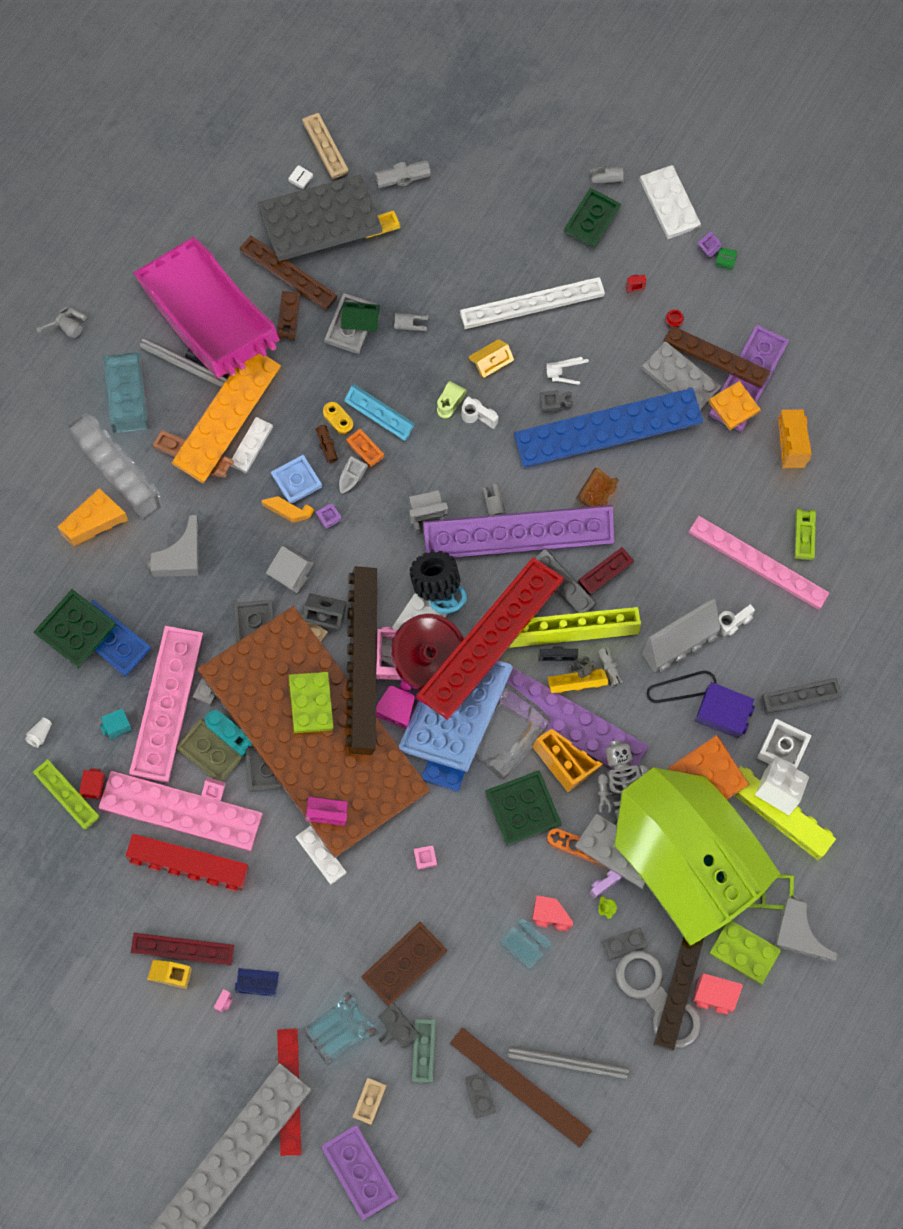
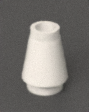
(37, 735)

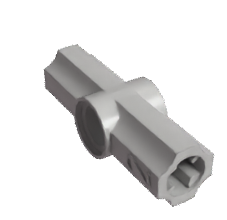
(402, 174)

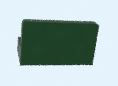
(360, 316)

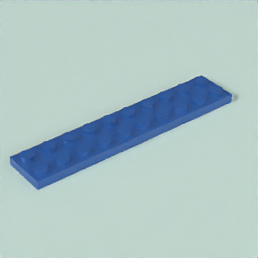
(608, 427)

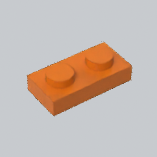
(365, 448)

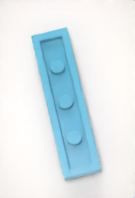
(379, 412)

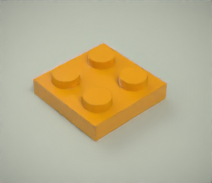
(734, 405)

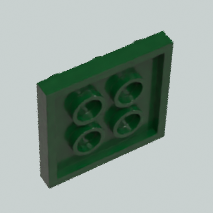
(75, 628)
(523, 808)

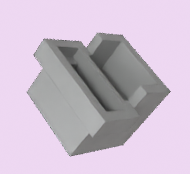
(426, 508)
(290, 568)

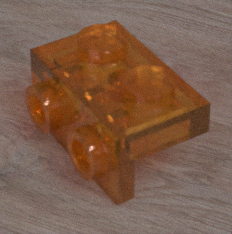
(597, 489)

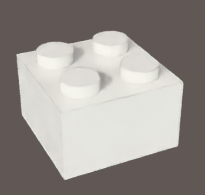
(784, 743)
(782, 785)

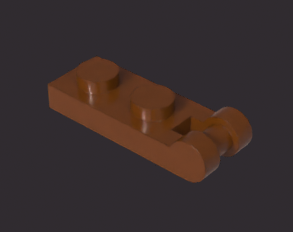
(288, 314)

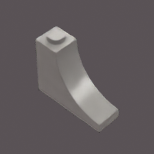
(180, 558)
(795, 932)

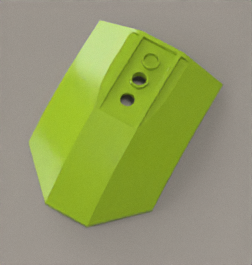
(665, 833)

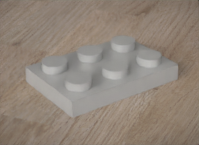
(346, 338)

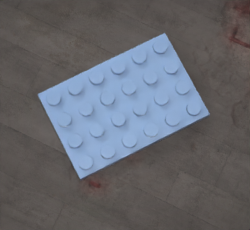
(457, 739)

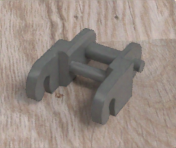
(583, 663)

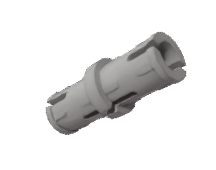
(610, 667)

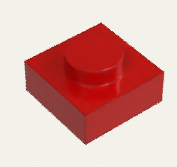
(636, 283)

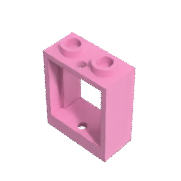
(385, 672)

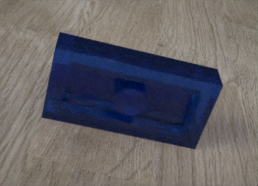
(256, 982)

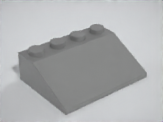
(682, 637)

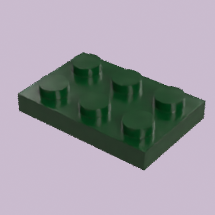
(592, 217)

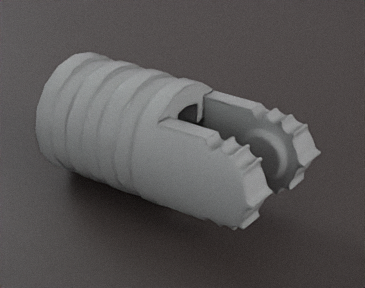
(607, 174)
(404, 321)
(495, 503)

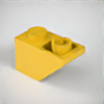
(170, 973)

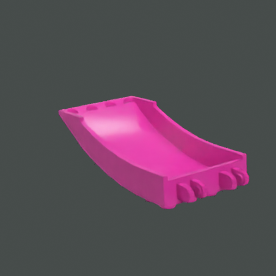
(206, 308)

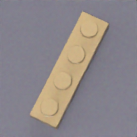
(325, 146)

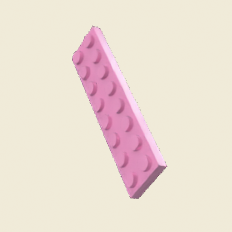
(166, 704)
(180, 811)

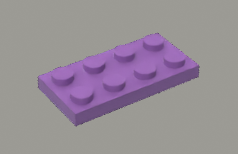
(359, 1172)

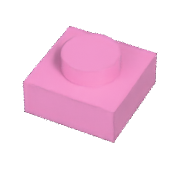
(213, 789)
(425, 857)
(223, 1001)

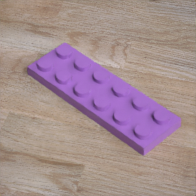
(761, 349)

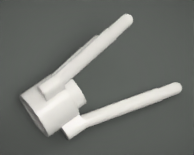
(555, 369)

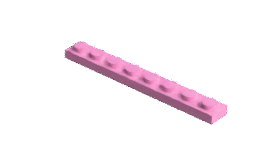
(759, 562)

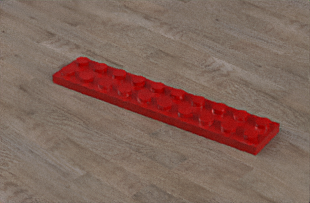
(490, 638)

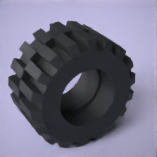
(435, 575)

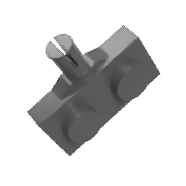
(397, 1027)

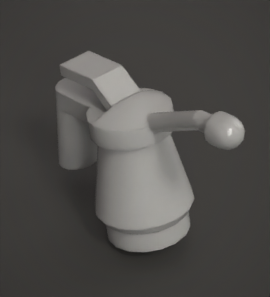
(69, 326)

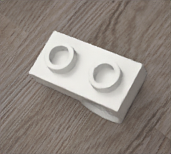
(485, 415)
(744, 617)

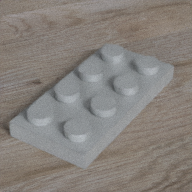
(678, 373)
(599, 845)

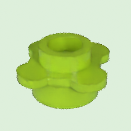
(607, 907)

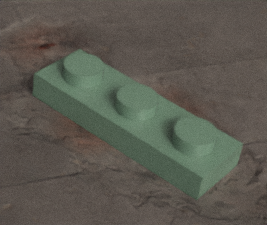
(424, 1051)

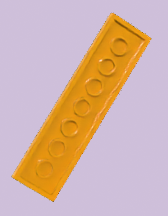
(225, 417)

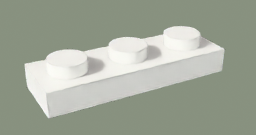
(251, 445)
(320, 855)

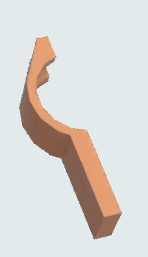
(172, 444)

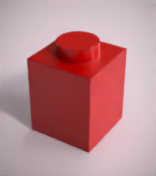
(92, 784)

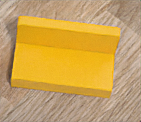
(492, 357)

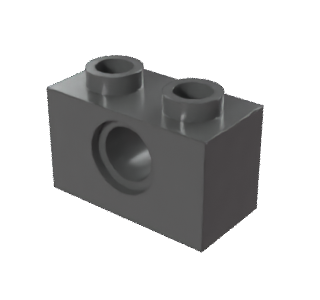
(324, 611)

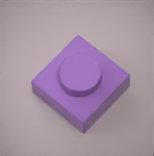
(710, 244)
(328, 516)

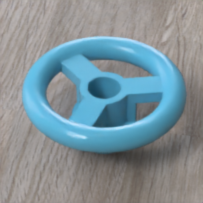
(450, 604)

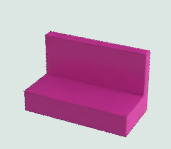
(326, 811)

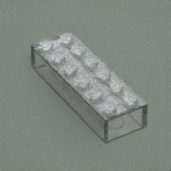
(115, 466)

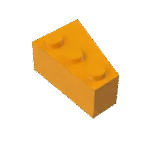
(794, 438)
(91, 517)
(565, 760)

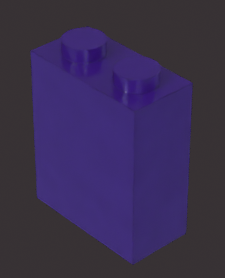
(725, 710)

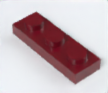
(606, 571)

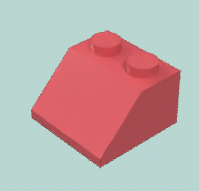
(716, 994)

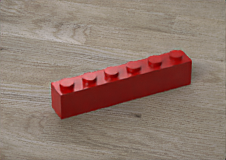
(187, 862)

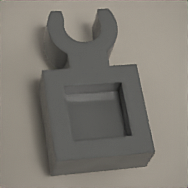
(552, 400)

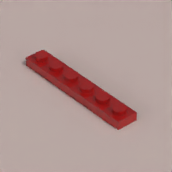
(289, 1058)

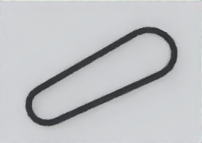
(676, 679)

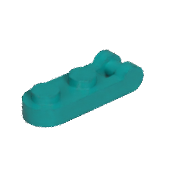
(227, 731)

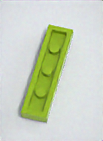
(66, 794)

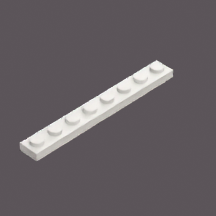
(532, 303)

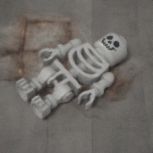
(619, 757)

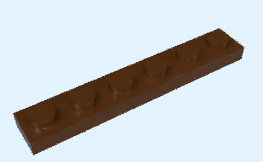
(288, 273)
(717, 357)

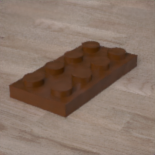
(404, 964)

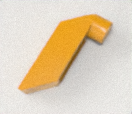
(287, 509)

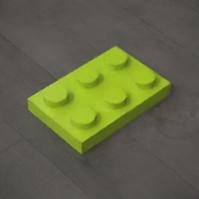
(310, 702)
(745, 952)

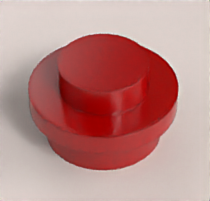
(674, 318)

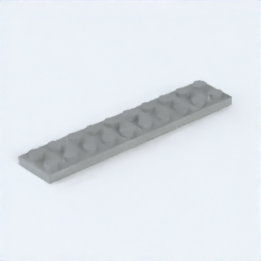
(235, 1152)

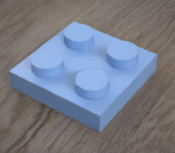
(296, 479)

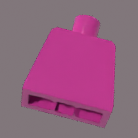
(396, 705)

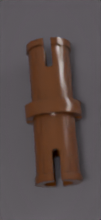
(326, 444)

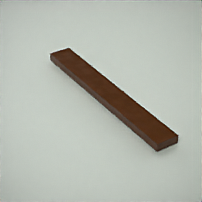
(520, 1087)

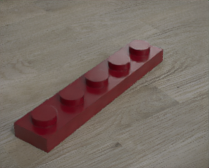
(182, 949)

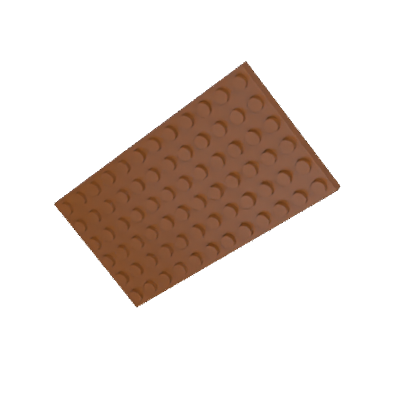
(255, 691)

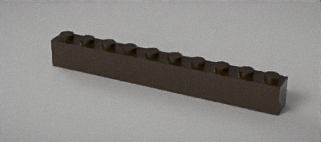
(362, 661)

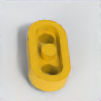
(337, 417)

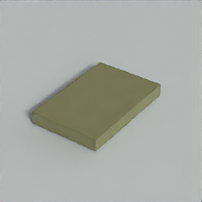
(208, 752)

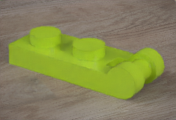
(805, 534)

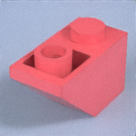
(550, 912)

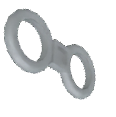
(655, 994)

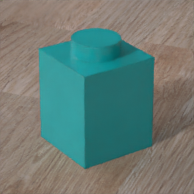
(115, 724)

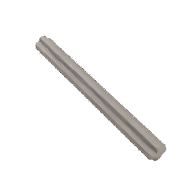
(181, 361)
(568, 1062)

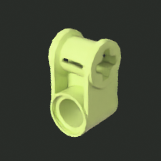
(450, 399)

